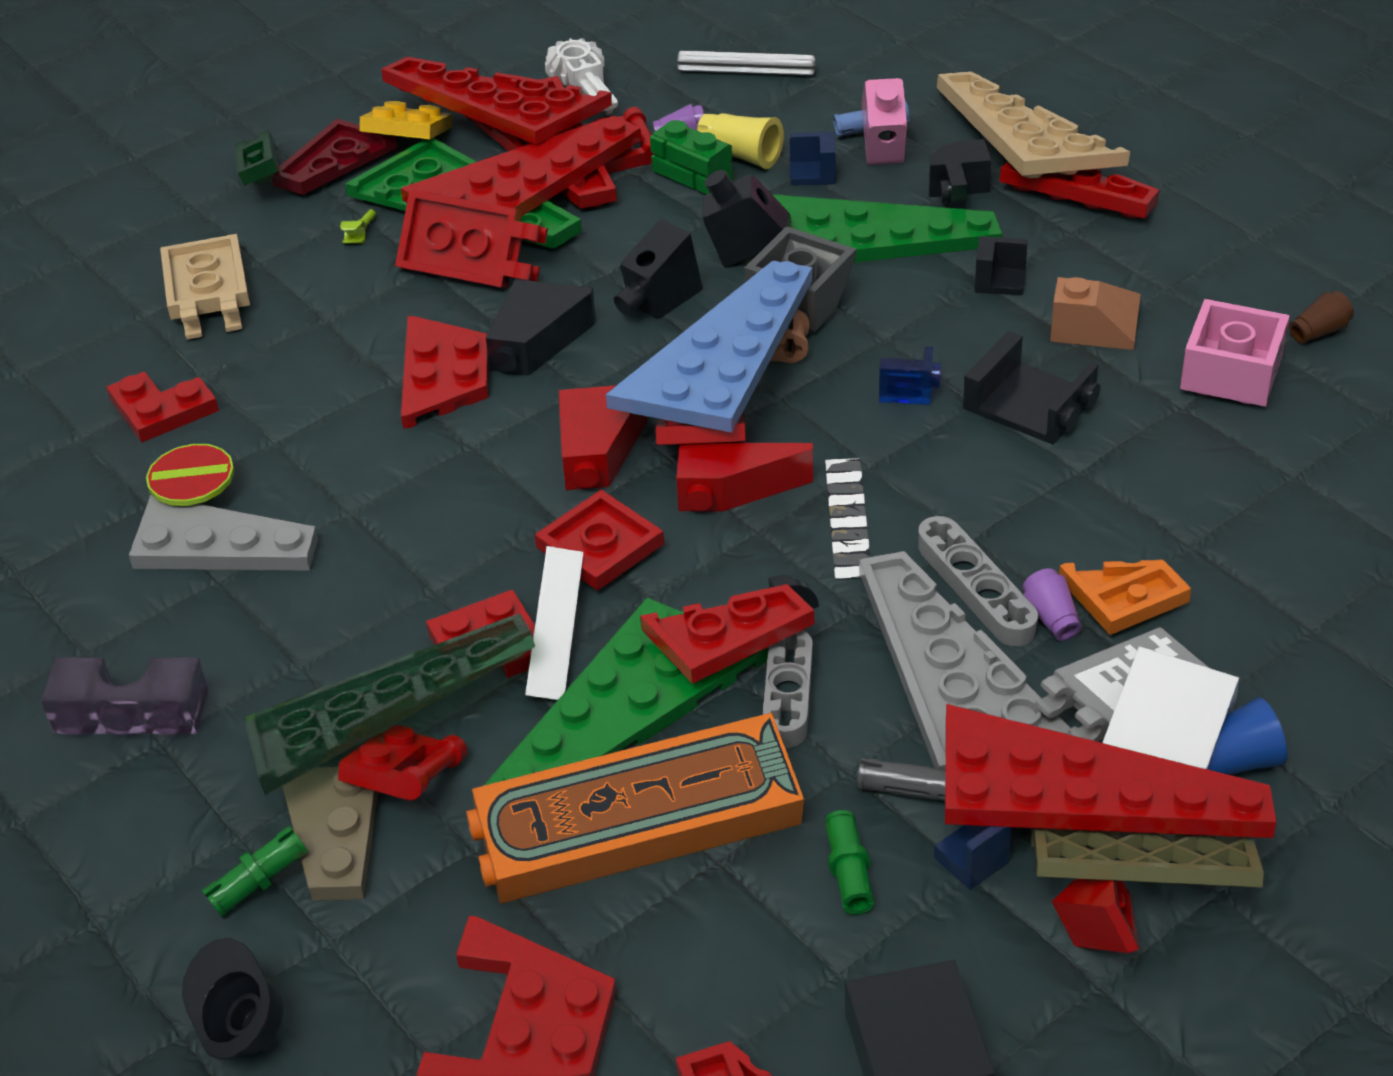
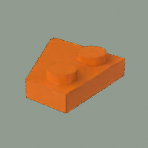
(1126, 592)

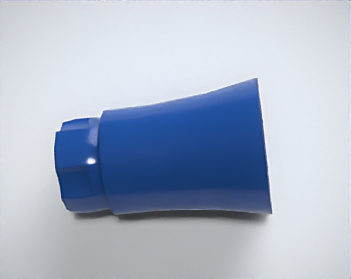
(1249, 740)

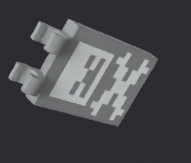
(1098, 680)

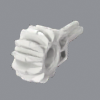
(579, 65)

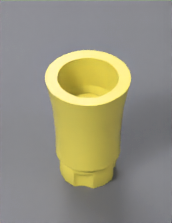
(751, 138)

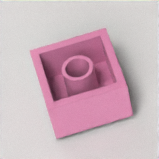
(1234, 352)

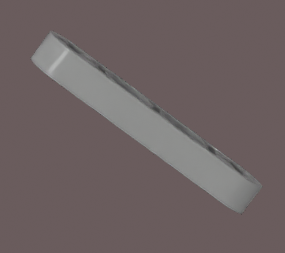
(986, 575)

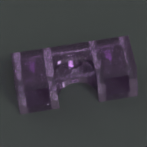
(163, 701)

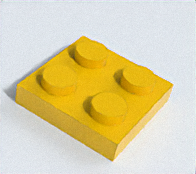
(402, 121)

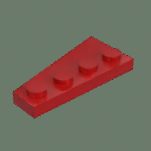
(1090, 188)

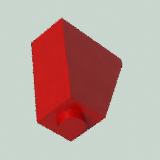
(594, 437)

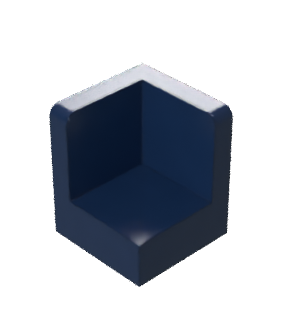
(812, 158)
(974, 852)

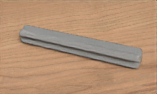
(746, 63)

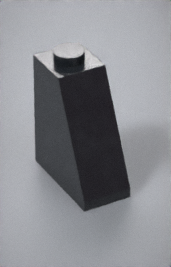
(537, 324)

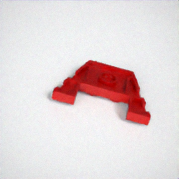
(548, 1012)

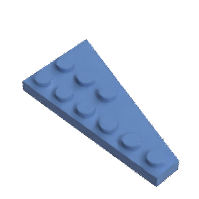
(718, 360)

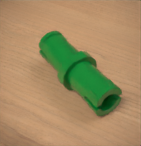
(849, 862)
(255, 871)

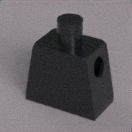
(741, 216)
(659, 272)

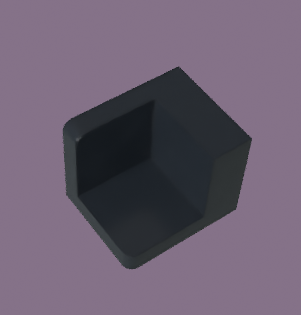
(1001, 265)

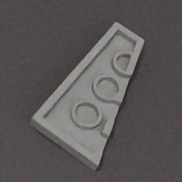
(219, 540)

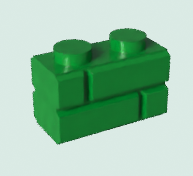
(689, 155)

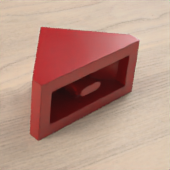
(1098, 915)

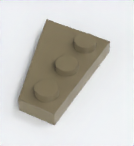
(337, 830)

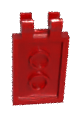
(465, 240)

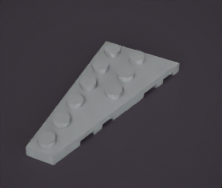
(942, 655)

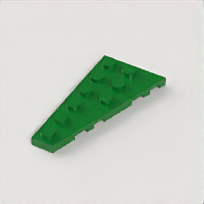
(432, 158)
(890, 229)
(616, 701)

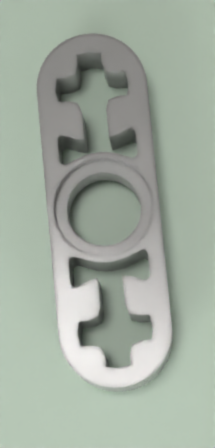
(798, 701)

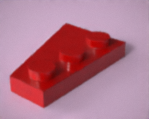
(719, 636)

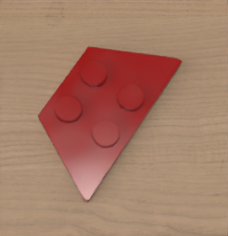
(442, 369)

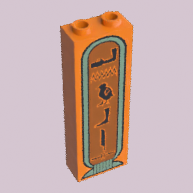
(634, 808)

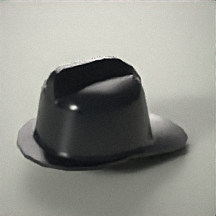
(231, 1001)

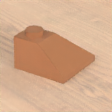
(1094, 314)

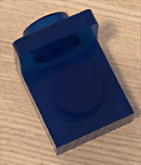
(909, 379)

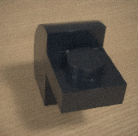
(959, 171)

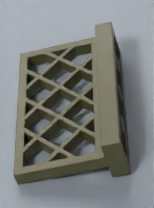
(1151, 866)

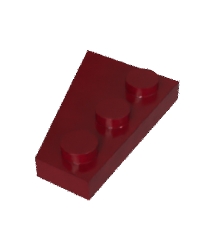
(331, 155)

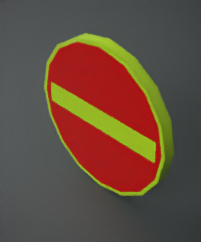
(190, 474)

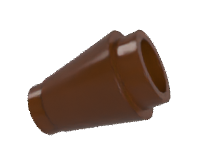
(1324, 316)

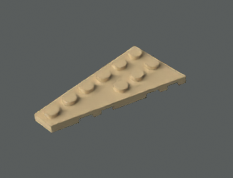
(1027, 138)

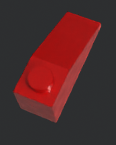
(739, 473)

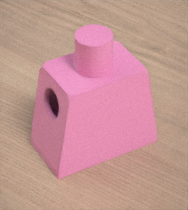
(883, 111)

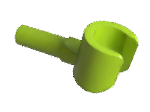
(356, 230)

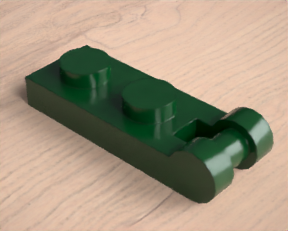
(257, 159)

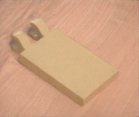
(203, 280)

